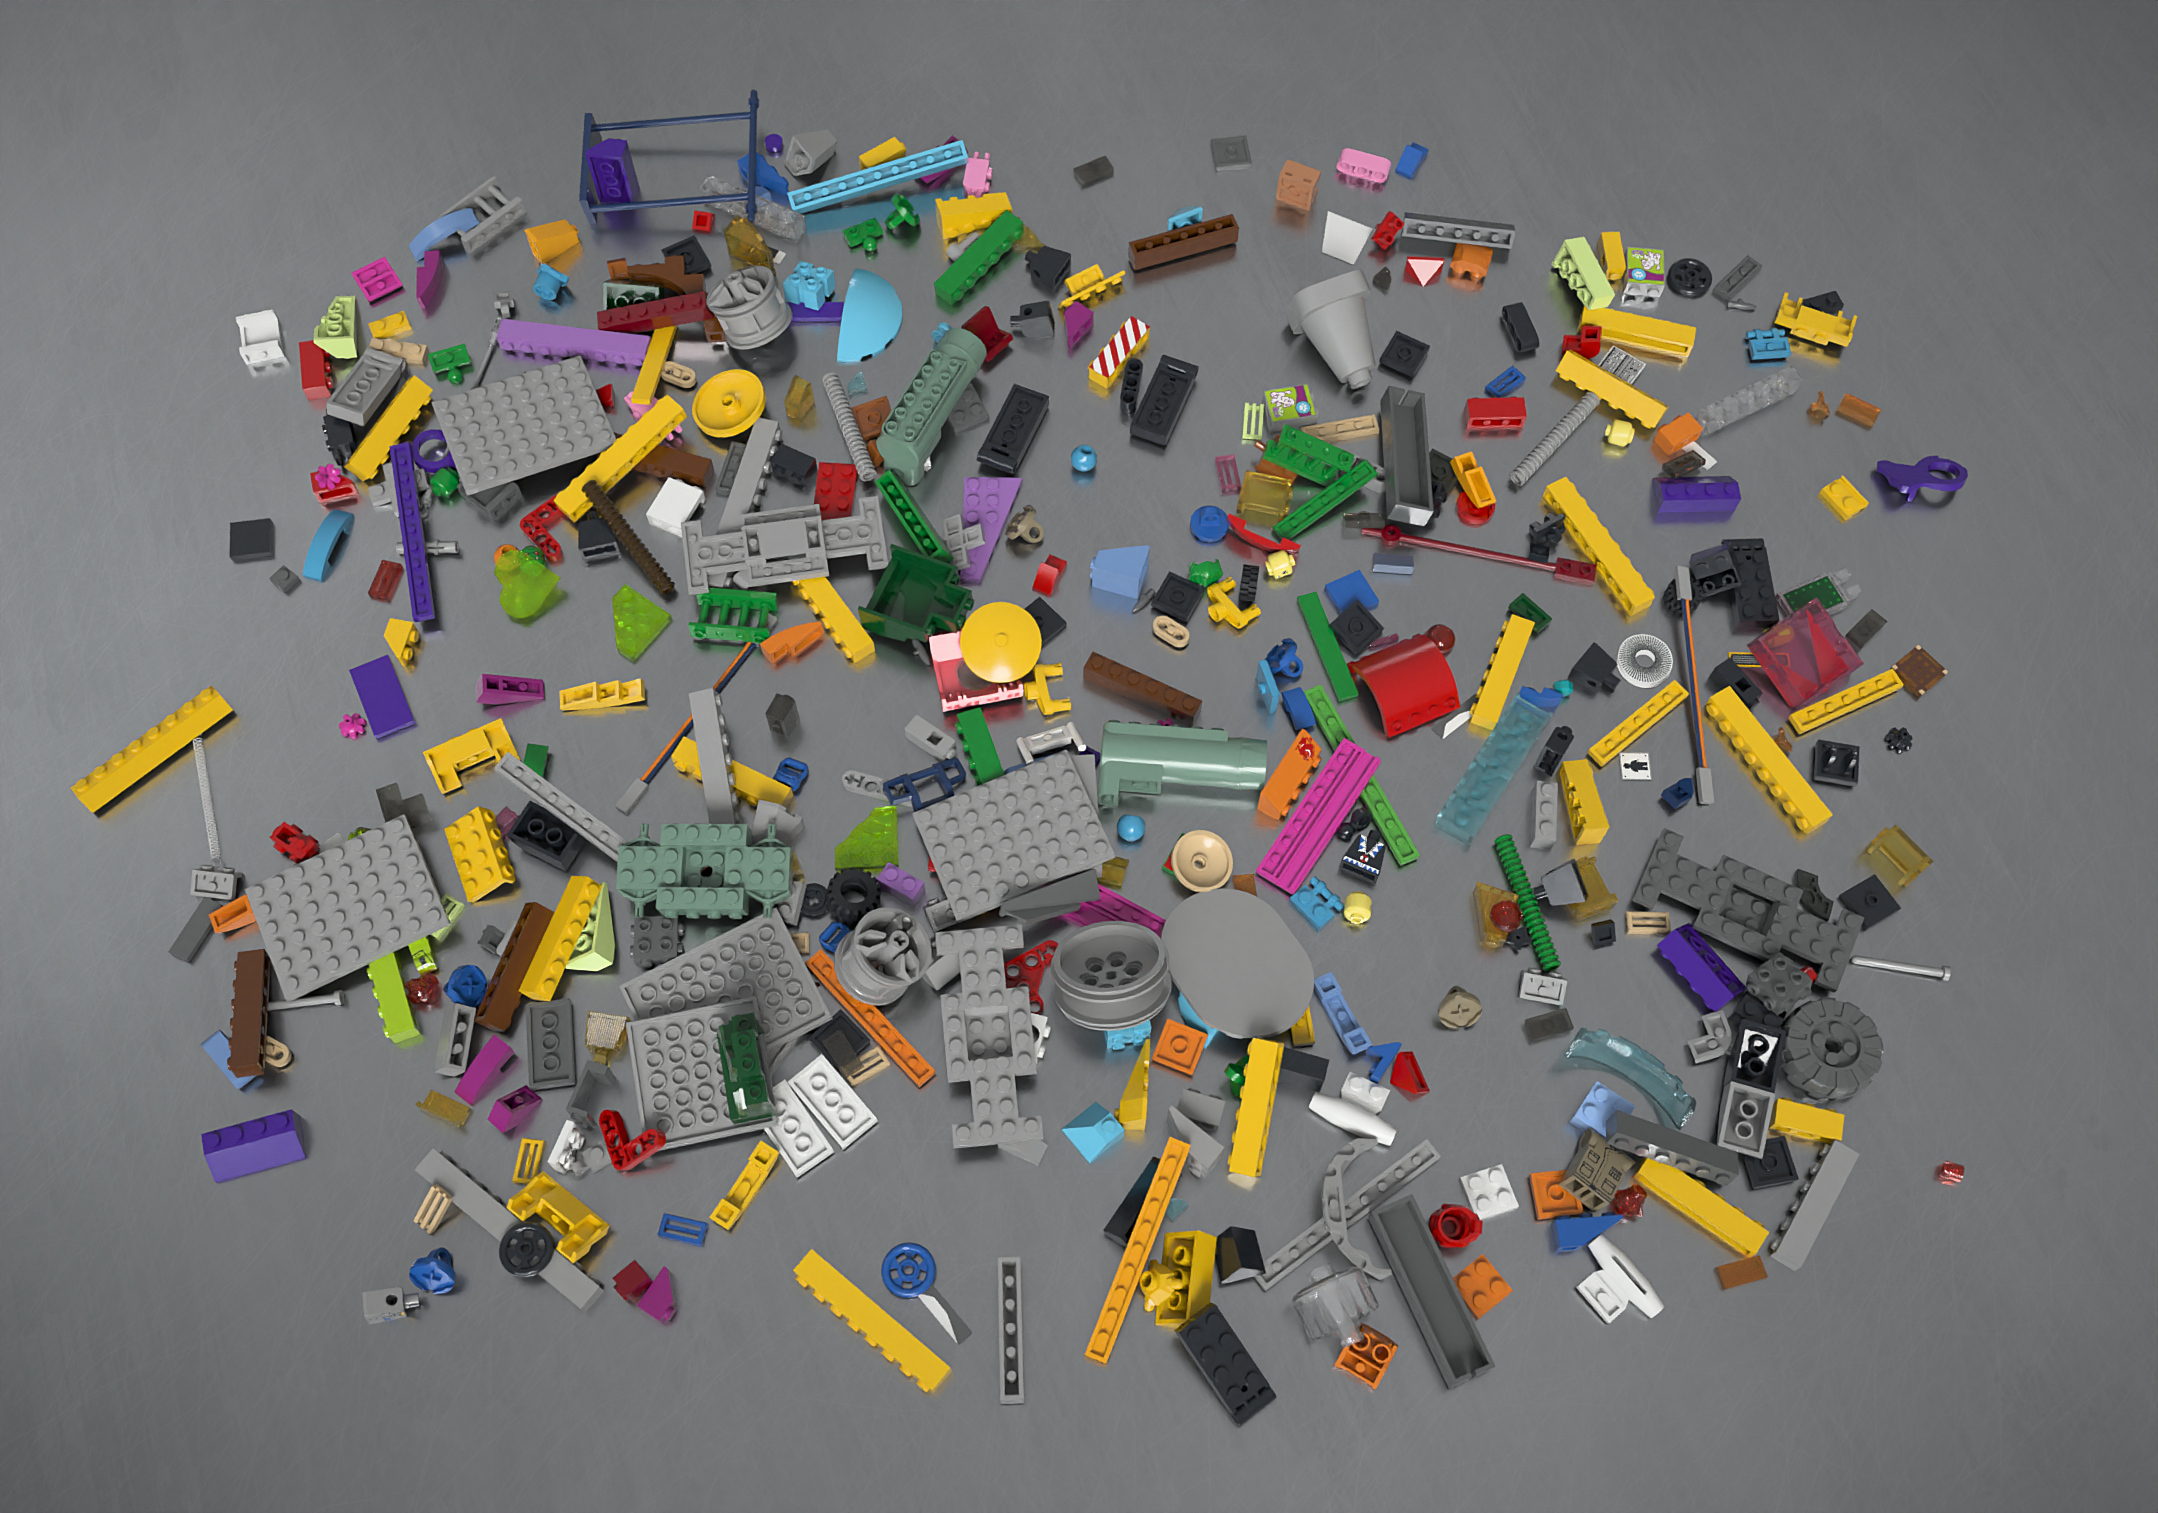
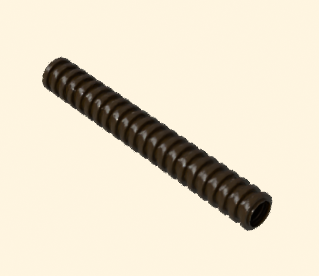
(628, 537)

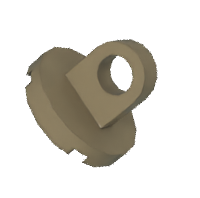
(1022, 523)
(1459, 1008)

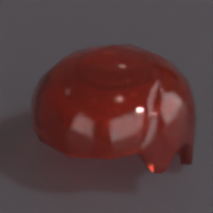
(1442, 637)
(1506, 916)

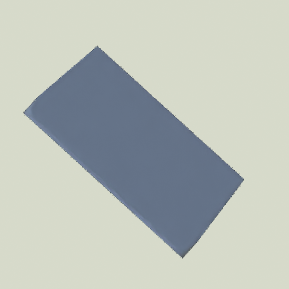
(1393, 563)

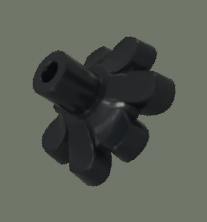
(1899, 739)

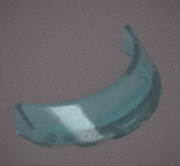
(1638, 1067)

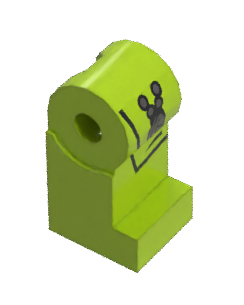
(423, 955)

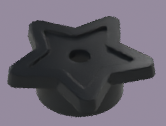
(1518, 943)

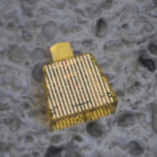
(605, 1035)

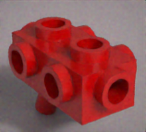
(300, 846)

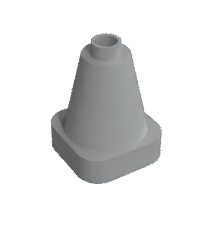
(1337, 325)

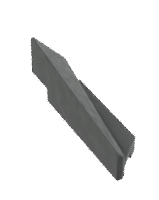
(1053, 899)

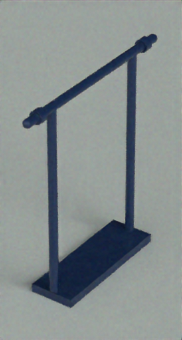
(591, 136)

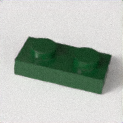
(1527, 609)

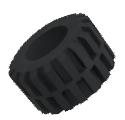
(857, 881)

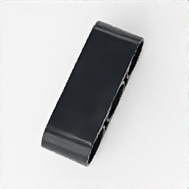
(1520, 327)
(1134, 379)

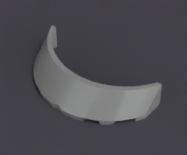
(1334, 1206)

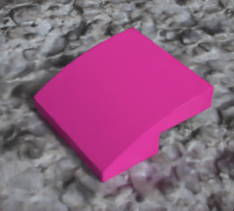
(376, 279)

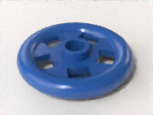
(918, 1286)

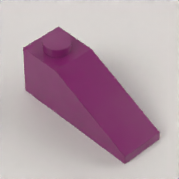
(507, 689)

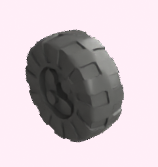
(1851, 1043)

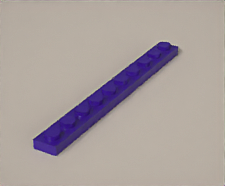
(412, 532)

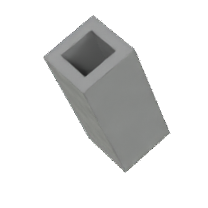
(930, 739)

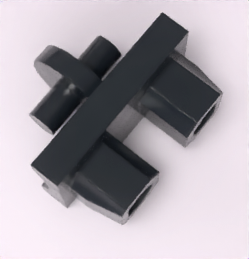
(1549, 530)

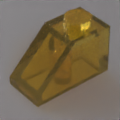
(799, 398)

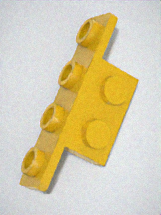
(1087, 282)

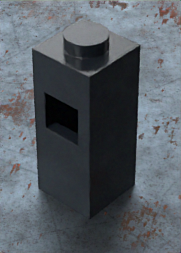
(1731, 675)

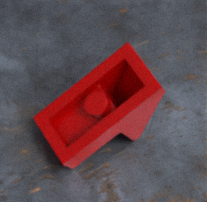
(1049, 574)

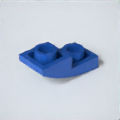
(1546, 699)
(1299, 708)

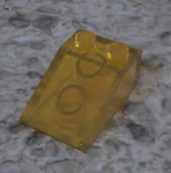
(747, 244)

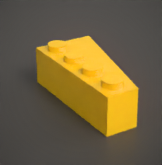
(970, 214)
(1583, 802)

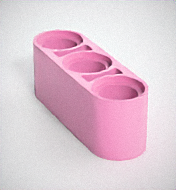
(1363, 165)

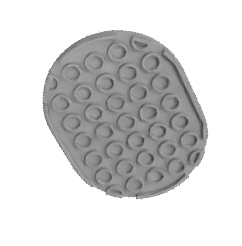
(1238, 963)

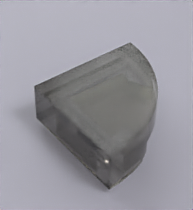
(1383, 278)

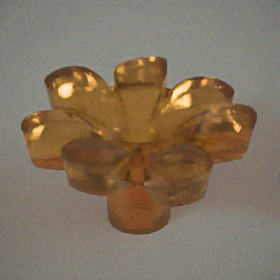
(1820, 404)
(1782, 740)

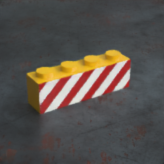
(1120, 349)

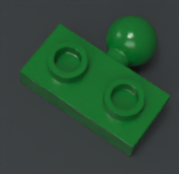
(864, 233)
(450, 359)

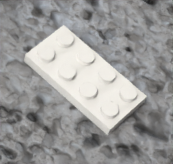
(832, 1101)
(797, 1134)

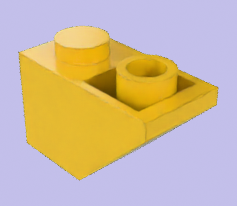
(401, 638)

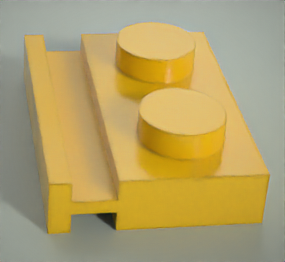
(1844, 497)

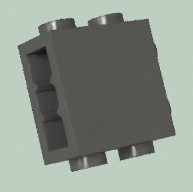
(656, 940)
(1779, 984)

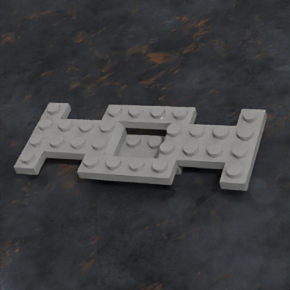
(779, 535)
(981, 1023)

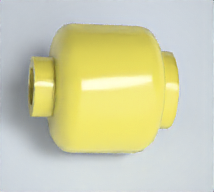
(1619, 432)
(1280, 564)
(1357, 907)

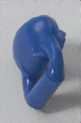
(788, 777)
(829, 931)

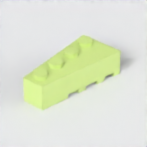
(1584, 273)

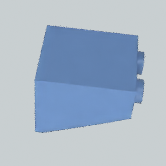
(1120, 570)

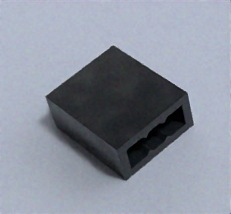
(1303, 1069)

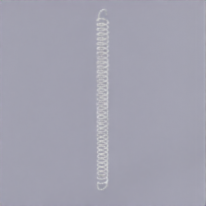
(206, 800)

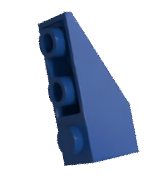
(765, 174)
(1575, 1233)

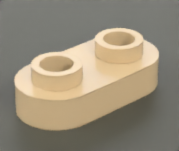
(679, 374)
(1171, 632)
(273, 1050)

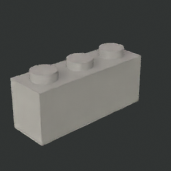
(1543, 815)
(454, 1040)

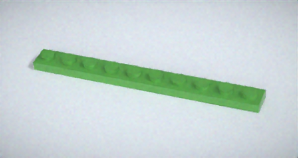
(1372, 795)

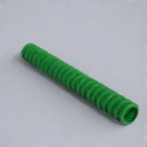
(1527, 902)

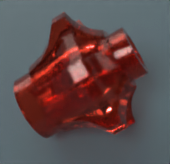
(422, 988)
(1630, 1201)

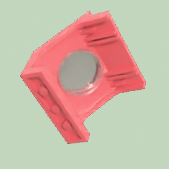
(957, 683)

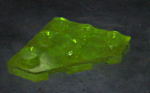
(636, 621)
(870, 842)

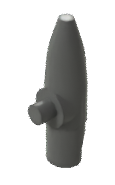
(1740, 305)
(1144, 600)
(921, 651)

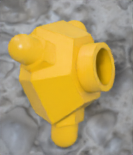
(1158, 1284)

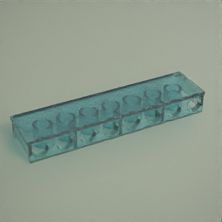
(1492, 770)

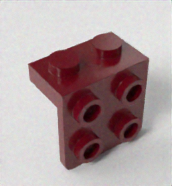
(986, 329)

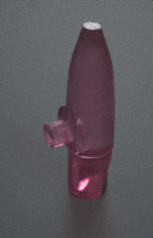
(1385, 640)

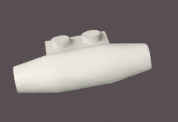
(1357, 1109)
(1617, 1283)

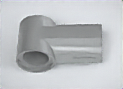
(956, 249)

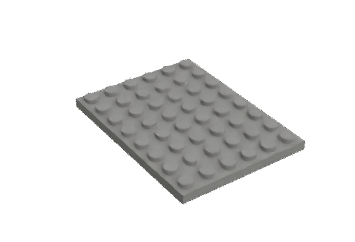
(524, 425)
(1013, 835)
(347, 907)
(737, 965)

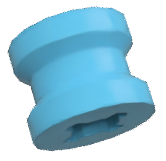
(938, 334)

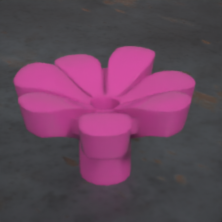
(327, 476)
(352, 725)

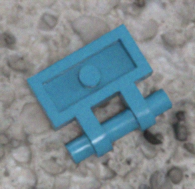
(1768, 348)
(1312, 907)

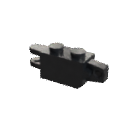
(340, 437)

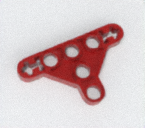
(1028, 974)

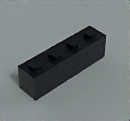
(1124, 1219)

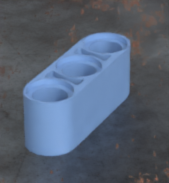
(218, 1049)

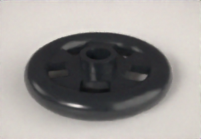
(1680, 286)
(544, 1255)

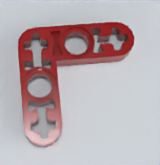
(539, 526)
(624, 1154)

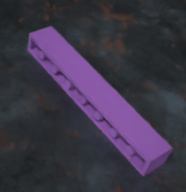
(573, 342)

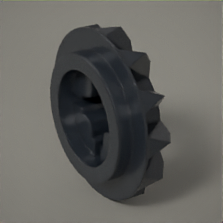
(816, 908)

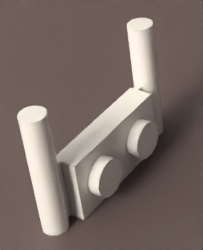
(1049, 740)

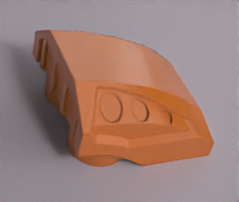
(1471, 258)
(1368, 1357)

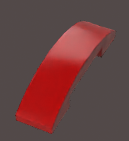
(1256, 540)

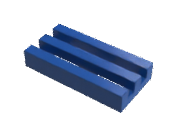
(1490, 387)
(701, 1233)

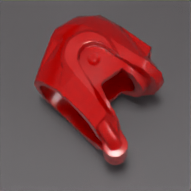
(1454, 1225)

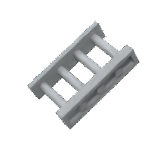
(496, 222)

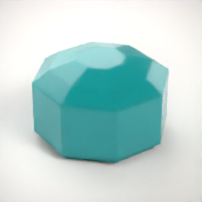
(1563, 687)

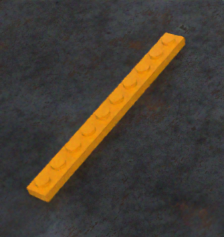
(1137, 1250)

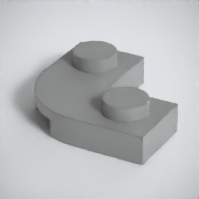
(1717, 1040)

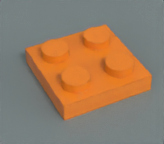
(1179, 1047)
(1551, 1198)
(1481, 1286)

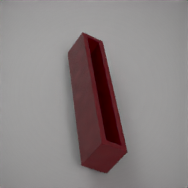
(655, 314)

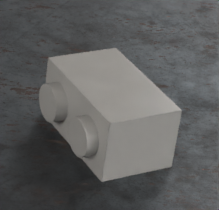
(1201, 1109)

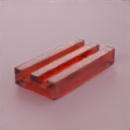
(382, 592)

